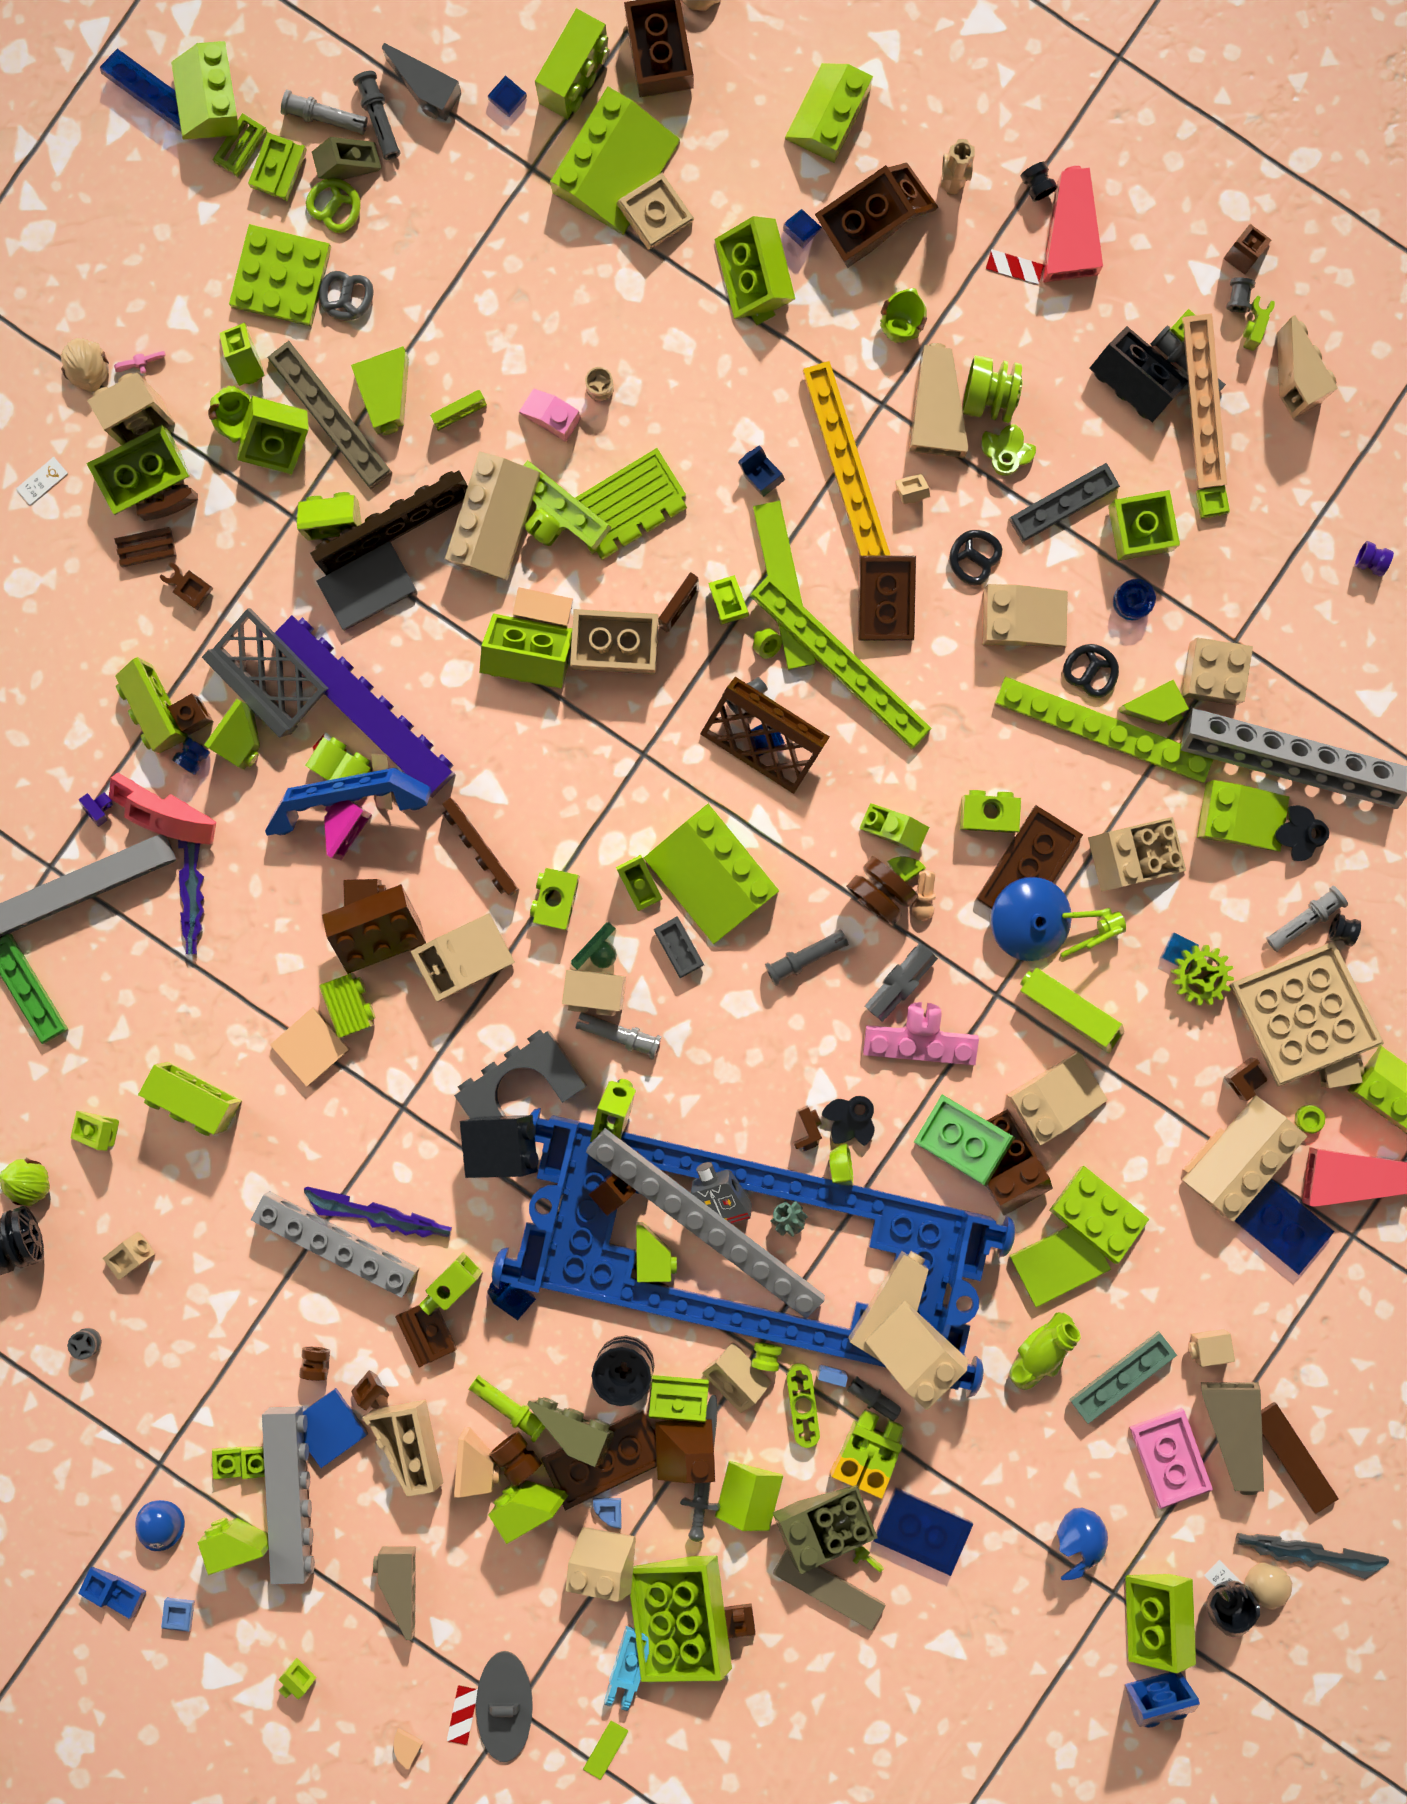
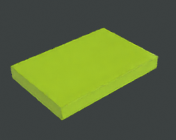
(1058, 1265)

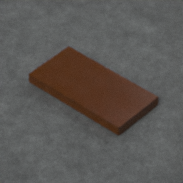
(1035, 851)
(628, 1456)

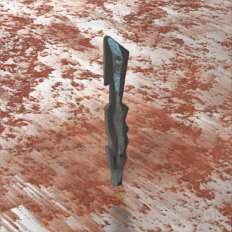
(1311, 1553)

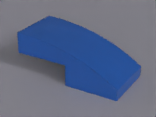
(110, 1590)

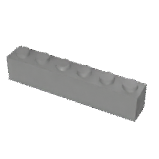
(287, 1495)

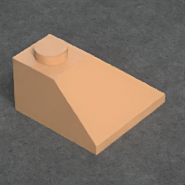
(474, 1467)

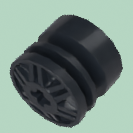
(19, 1240)
(608, 1376)

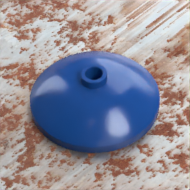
(1015, 918)

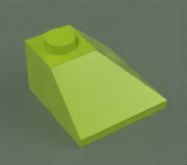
(236, 736)

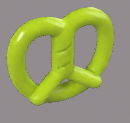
(334, 204)

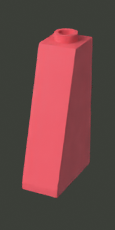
(1073, 234)
(1350, 1177)

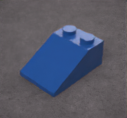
(1161, 1699)

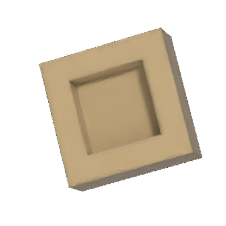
(912, 489)

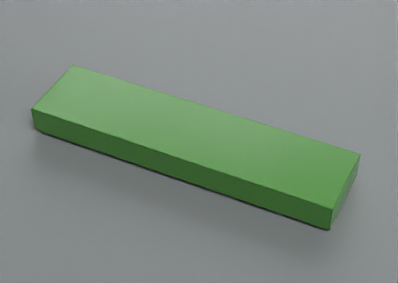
(29, 991)

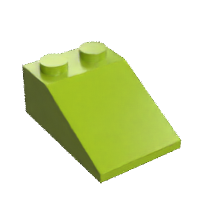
(1242, 815)

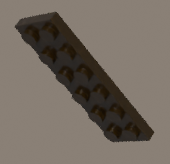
(391, 524)

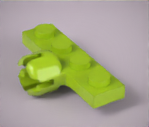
(561, 511)

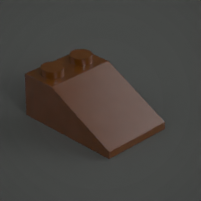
(865, 216)

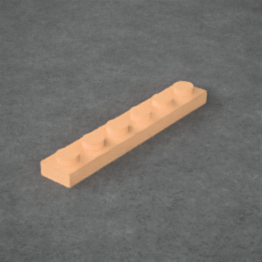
(1204, 400)

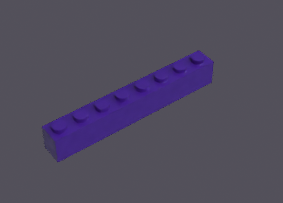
(364, 709)

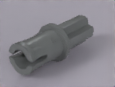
(874, 1399)

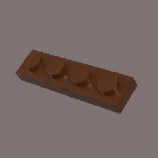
(485, 857)

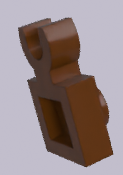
(189, 587)

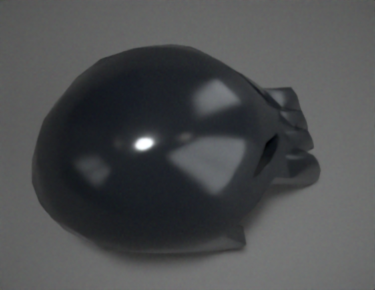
(1232, 1608)

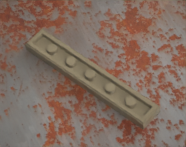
(329, 414)

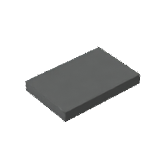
(366, 586)

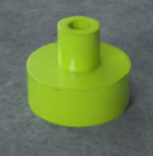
(767, 643)

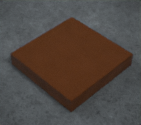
(679, 602)

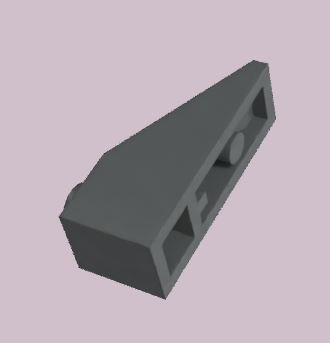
(429, 87)

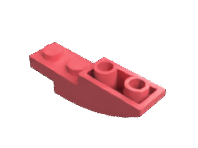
(166, 817)

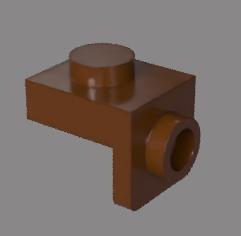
(811, 1122)

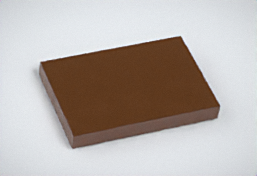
(886, 597)

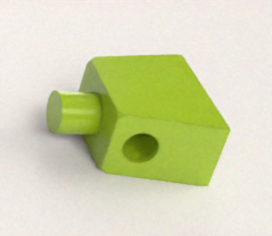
(616, 1102)
(457, 1278)

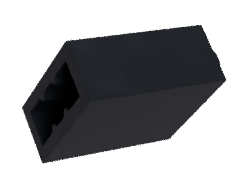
(499, 1146)

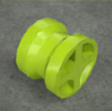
(766, 1356)

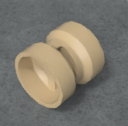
(598, 378)

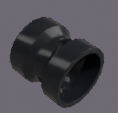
(1037, 180)

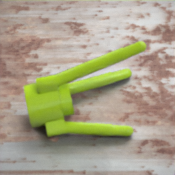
(1109, 926)

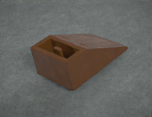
(1020, 1172)

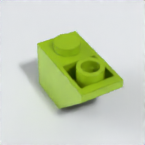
(894, 827)

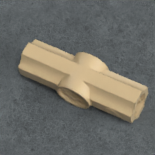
(957, 166)

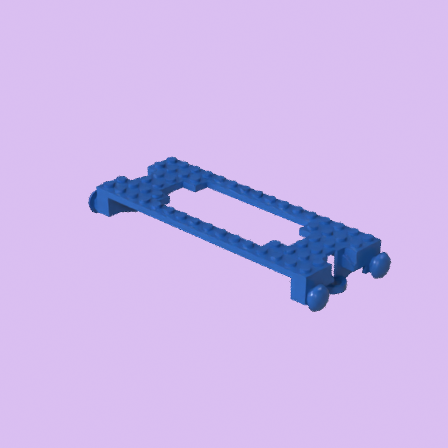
(575, 1255)

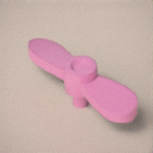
(139, 361)

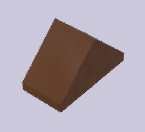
(1247, 249)

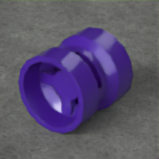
(1375, 559)

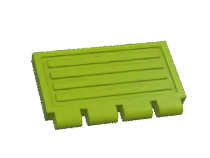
(634, 498)

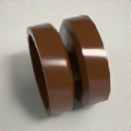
(879, 894)

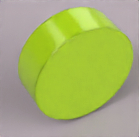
(1309, 1119)

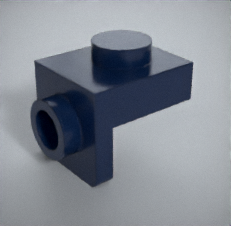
(760, 471)

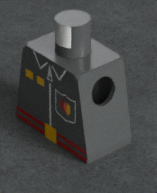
(722, 1193)

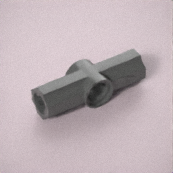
(900, 982)

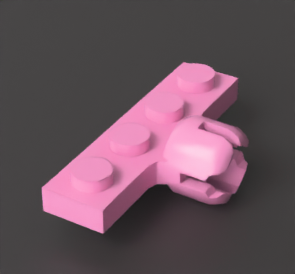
(921, 1039)

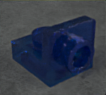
(511, 1299)

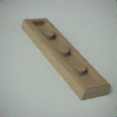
(832, 1591)

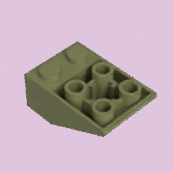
(577, 1437)
(824, 1527)

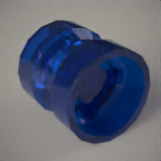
(191, 755)

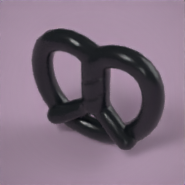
(970, 553)
(1092, 669)

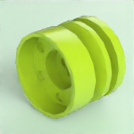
(992, 388)

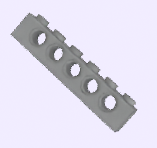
(334, 1243)

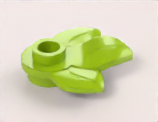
(1008, 446)

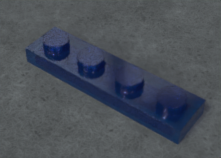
(142, 86)

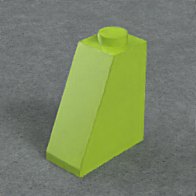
(384, 388)

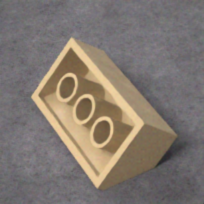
(492, 515)
(1244, 1158)

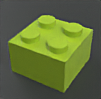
(1144, 525)

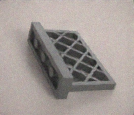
(255, 694)

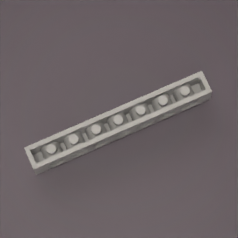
(1295, 758)

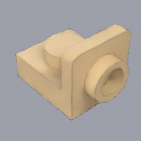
(128, 1255)

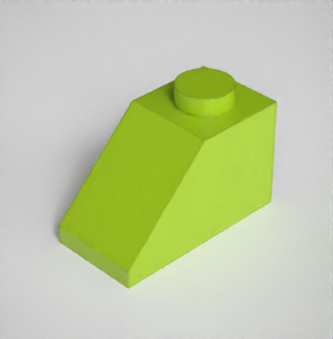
(241, 354)
(1157, 705)
(653, 1257)

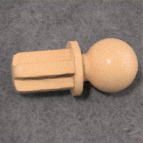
(923, 908)

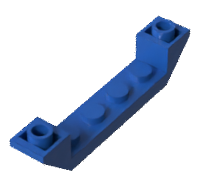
(407, 791)

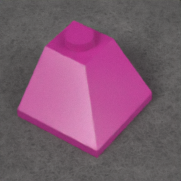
(342, 826)

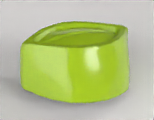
(841, 1165)

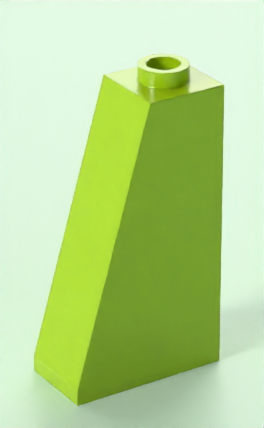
(1072, 1009)

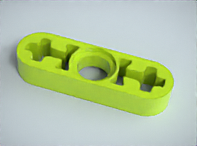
(798, 1426)

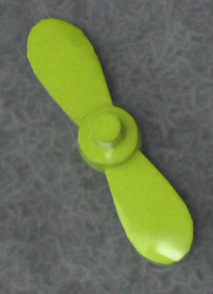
(863, 1554)

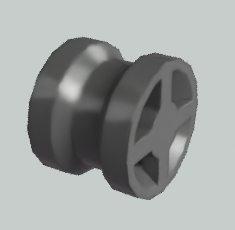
(78, 1344)

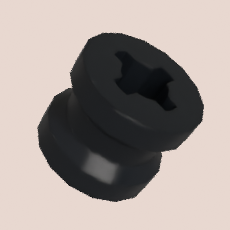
(1344, 930)

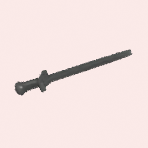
(701, 1491)

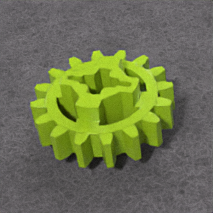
(1204, 985)

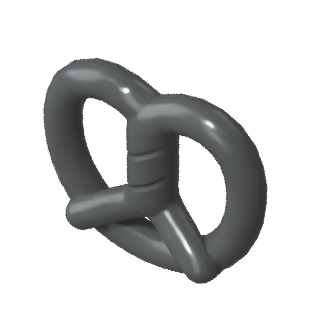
(345, 295)

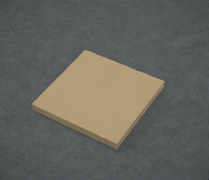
(1306, 1014)

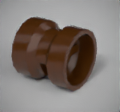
(314, 1363)

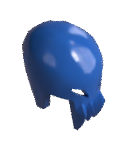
(1083, 1533)

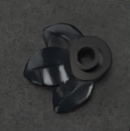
(1298, 833)
(848, 1123)

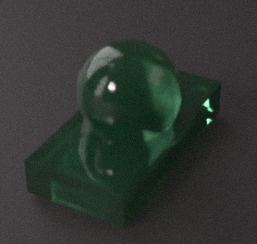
(601, 952)

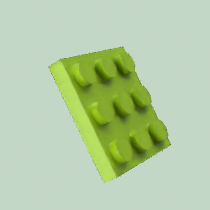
(280, 275)

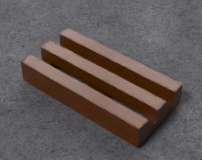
(121, 551)

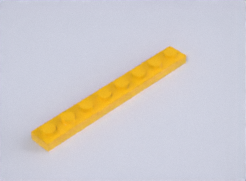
(845, 460)

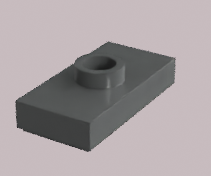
(678, 947)

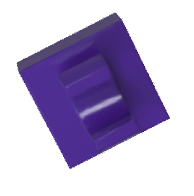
(96, 808)

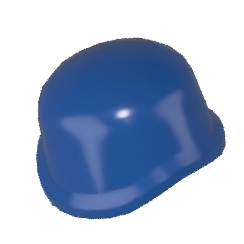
(159, 1525)

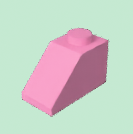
(551, 413)

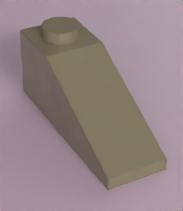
(398, 1584)

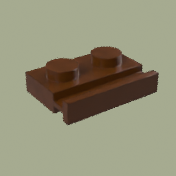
(426, 1335)

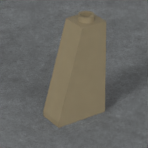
(1238, 1428)

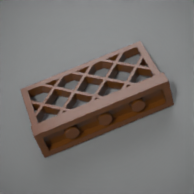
(772, 715)

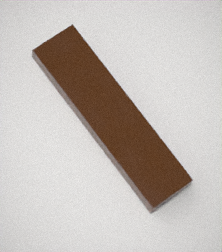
(1296, 1459)

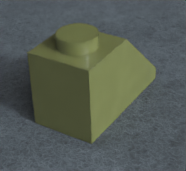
(345, 158)

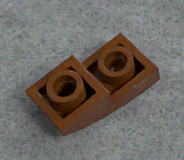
(174, 501)

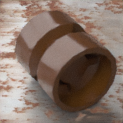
(515, 1458)

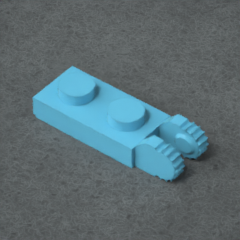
(626, 1669)

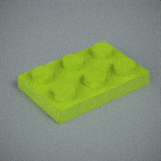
(1099, 1214)

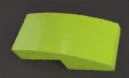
(238, 1462)

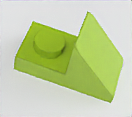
(728, 600)
(639, 883)
(94, 1130)

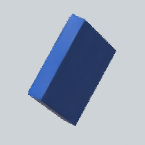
(331, 1428)

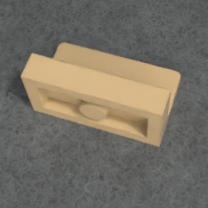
(737, 1378)

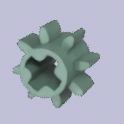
(788, 1218)

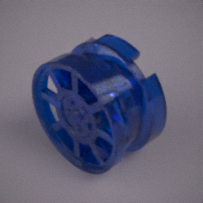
(1134, 599)

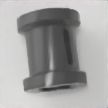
(1240, 295)

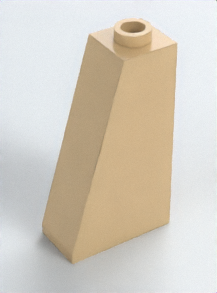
(938, 412)
(902, 1283)

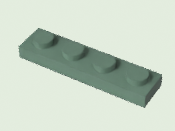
(1123, 1377)

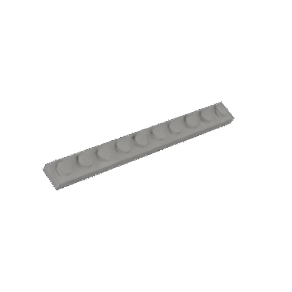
(705, 1223)

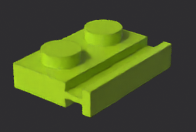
(277, 166)
(679, 1399)

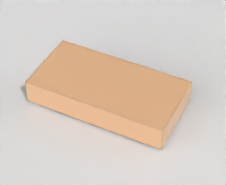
(542, 607)

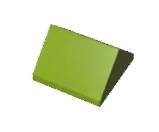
(748, 1497)

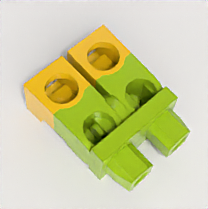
(869, 1445)

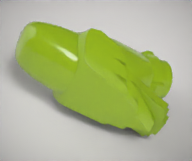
(1044, 1351)

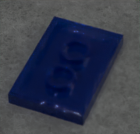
(1284, 1226)
(923, 1531)

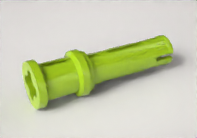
(519, 1416)

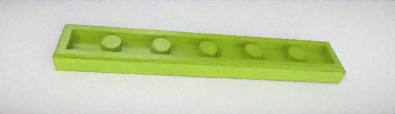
(781, 567)

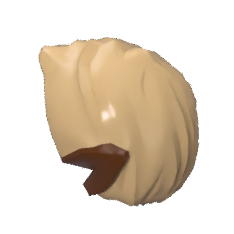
(84, 364)

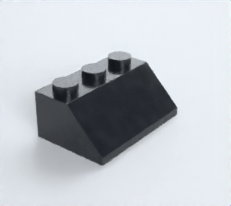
(1138, 374)

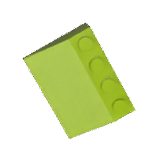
(612, 157)
(711, 873)
(684, 1618)

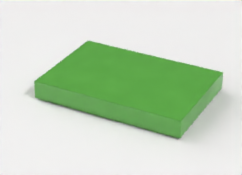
(964, 1140)

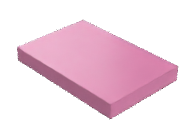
(1171, 1458)

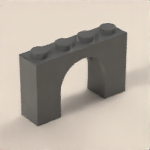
(542, 1054)

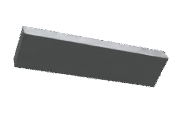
(1064, 502)

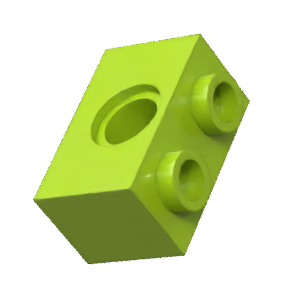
(973, 815)
(566, 885)

